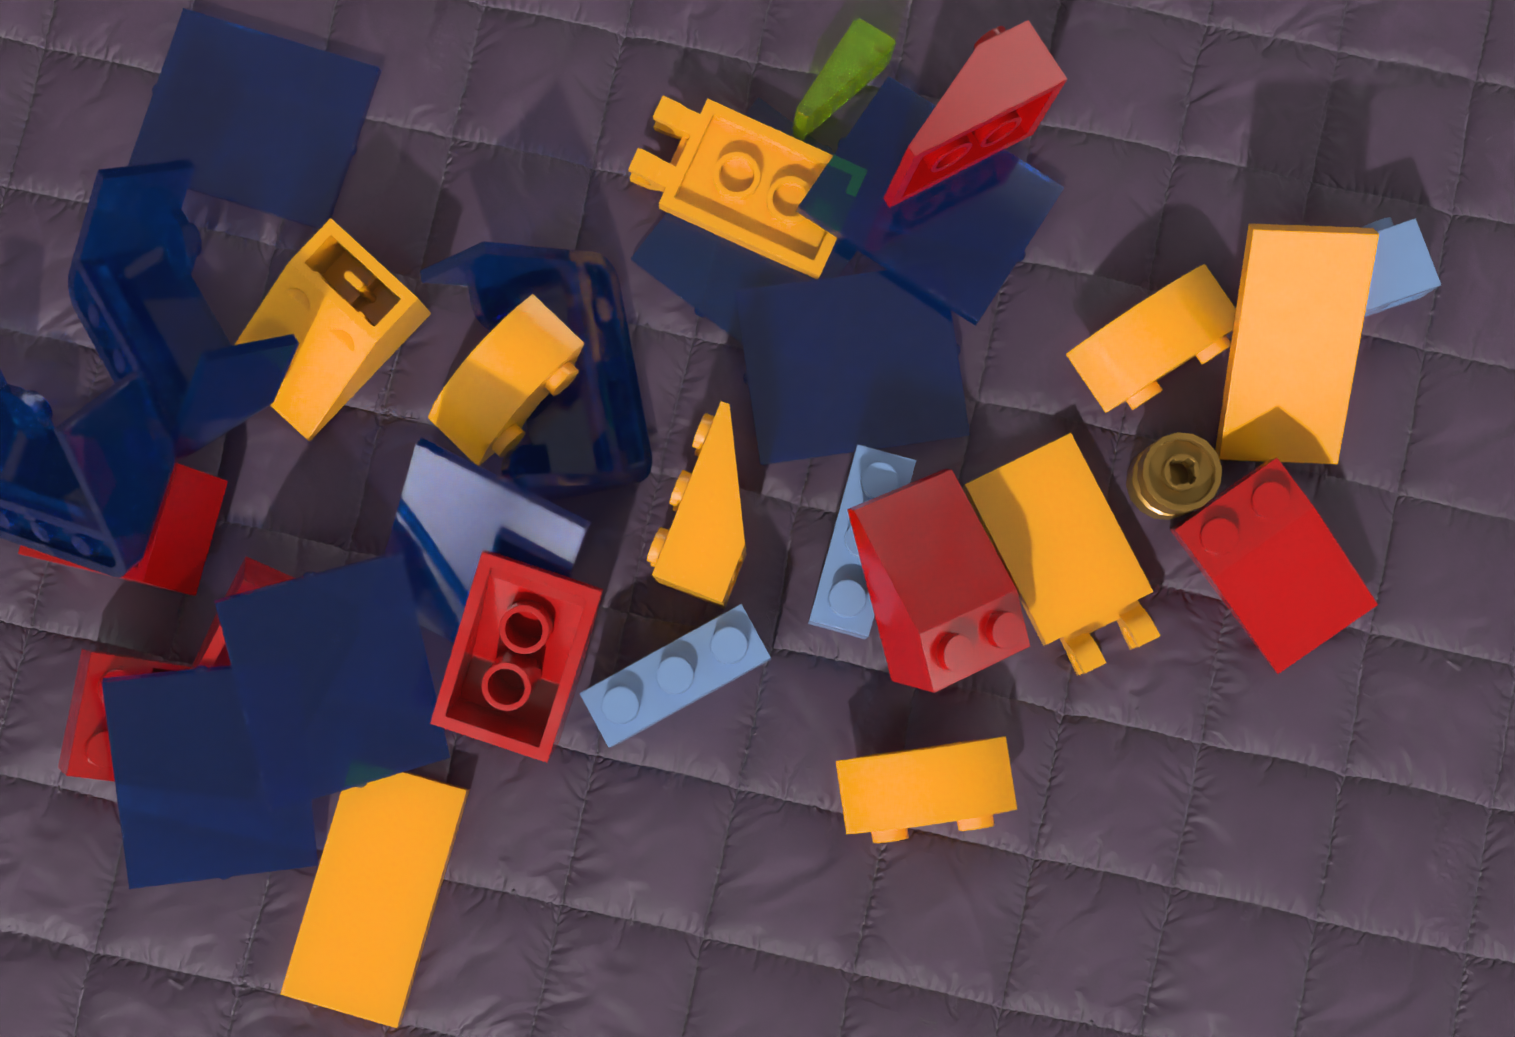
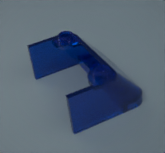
(149, 315)
(596, 428)
(88, 483)

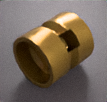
(1174, 476)

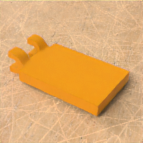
(738, 182)
(1063, 550)

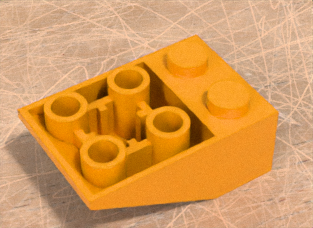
(346, 323)
(707, 535)

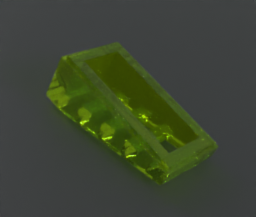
(853, 64)

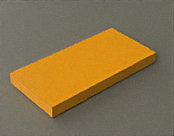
(1295, 342)
(375, 896)

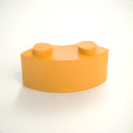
(1154, 339)
(506, 381)
(926, 787)

